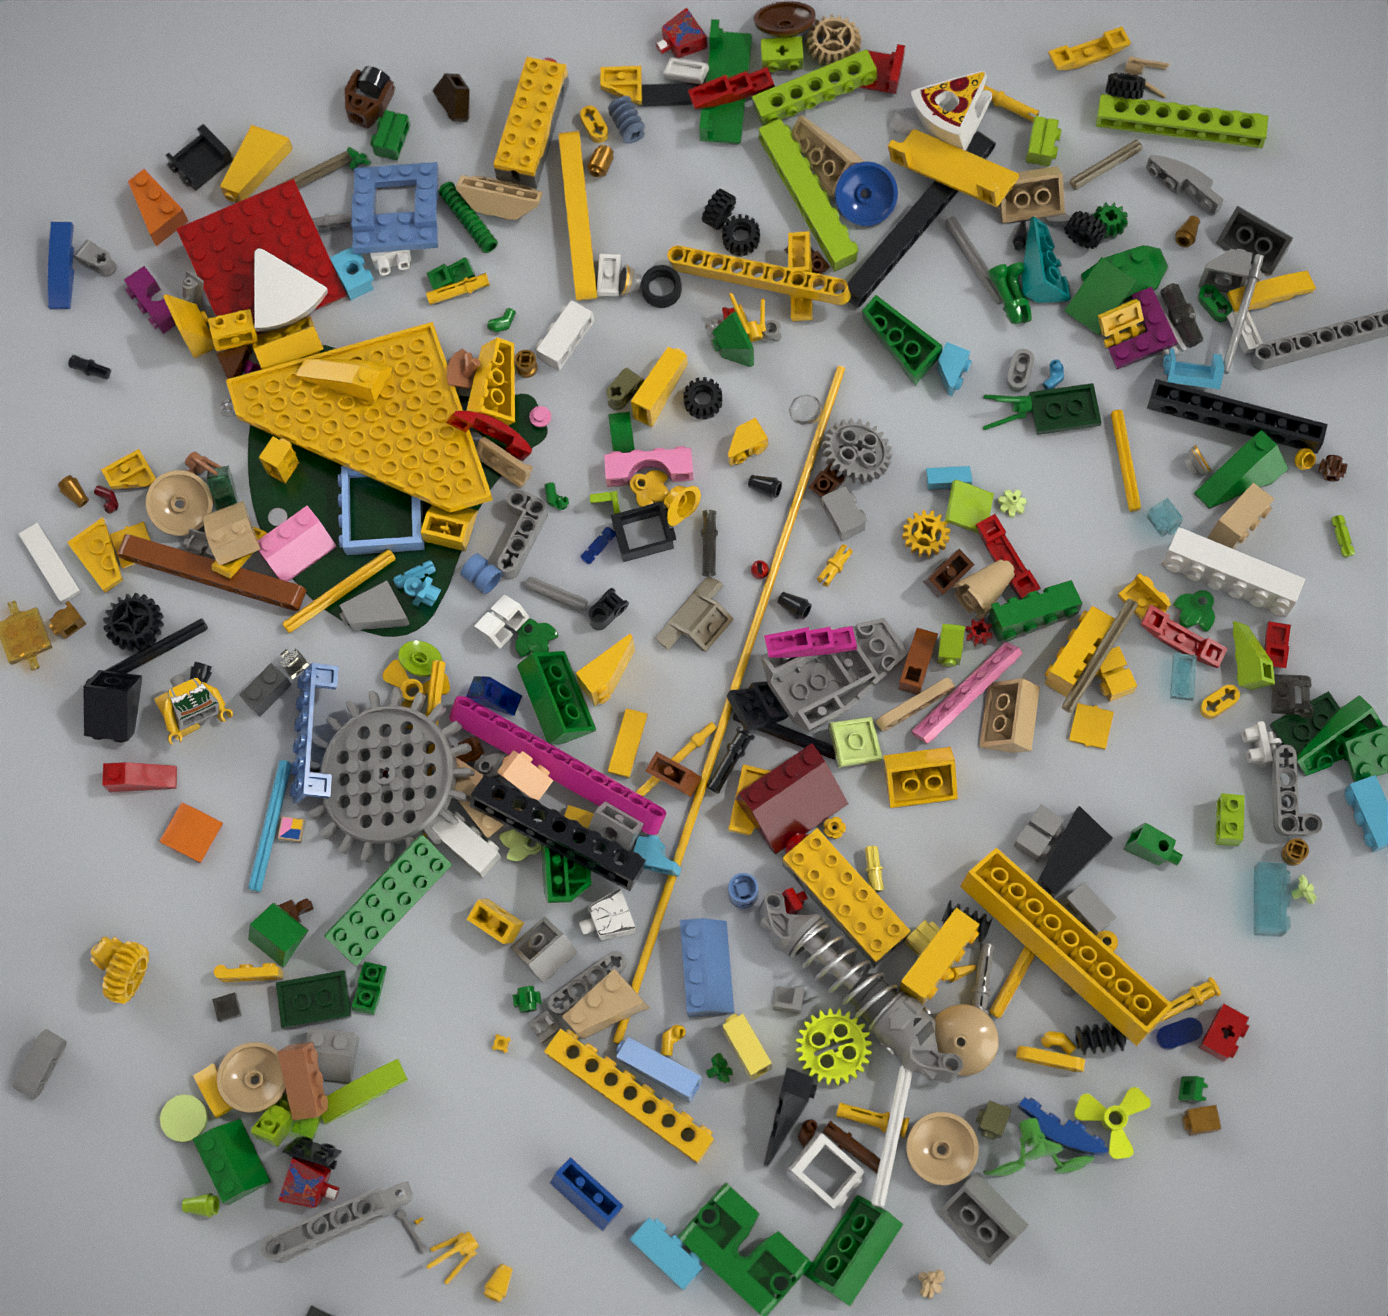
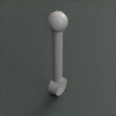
(401, 1214)

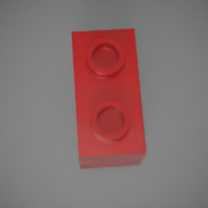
(1215, 1043)

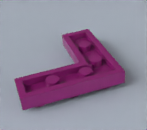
(1156, 339)

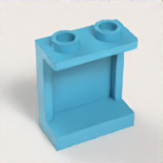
(1193, 373)

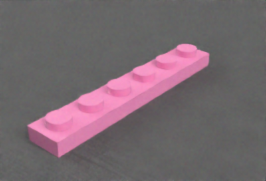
(966, 692)

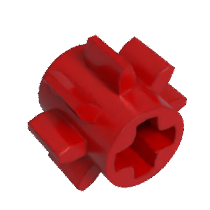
(979, 625)

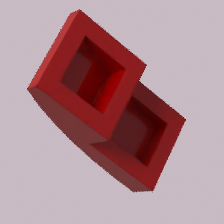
(1277, 643)

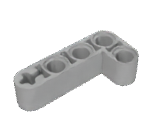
(519, 537)
(1291, 791)

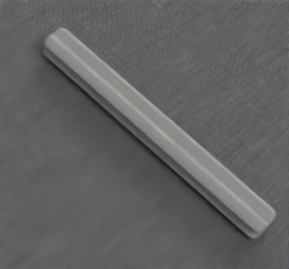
(972, 256)

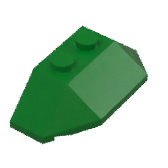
(1142, 263)
(562, 877)

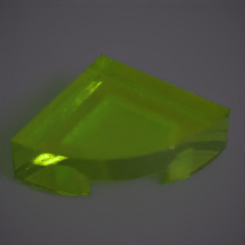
(307, 1127)

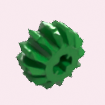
(1117, 217)

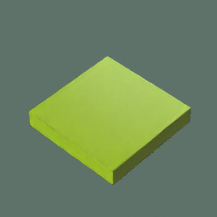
(968, 505)

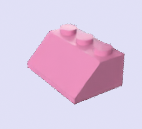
(295, 544)

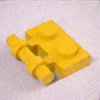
(1120, 318)

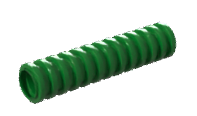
(468, 217)

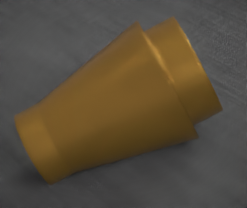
(1187, 232)
(72, 490)

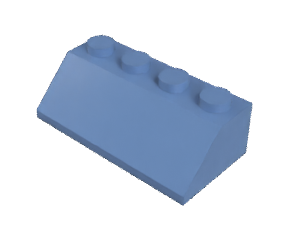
(706, 967)

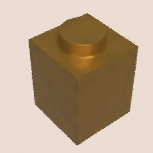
(1201, 1120)

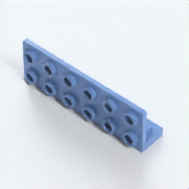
(307, 782)

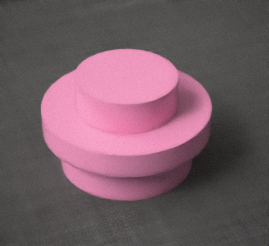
(540, 416)

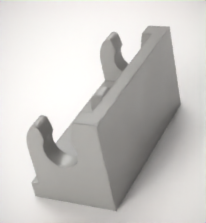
(1088, 909)

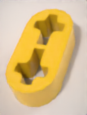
(597, 122)
(1222, 705)

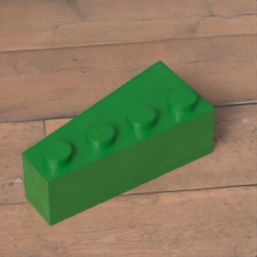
(905, 341)

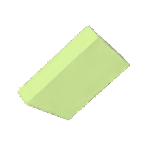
(855, 742)

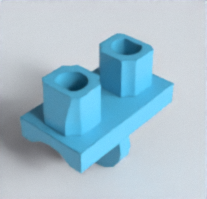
(423, 591)

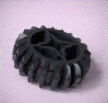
(116, 623)

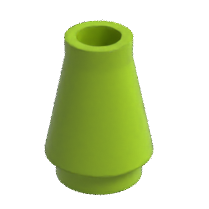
(202, 1205)

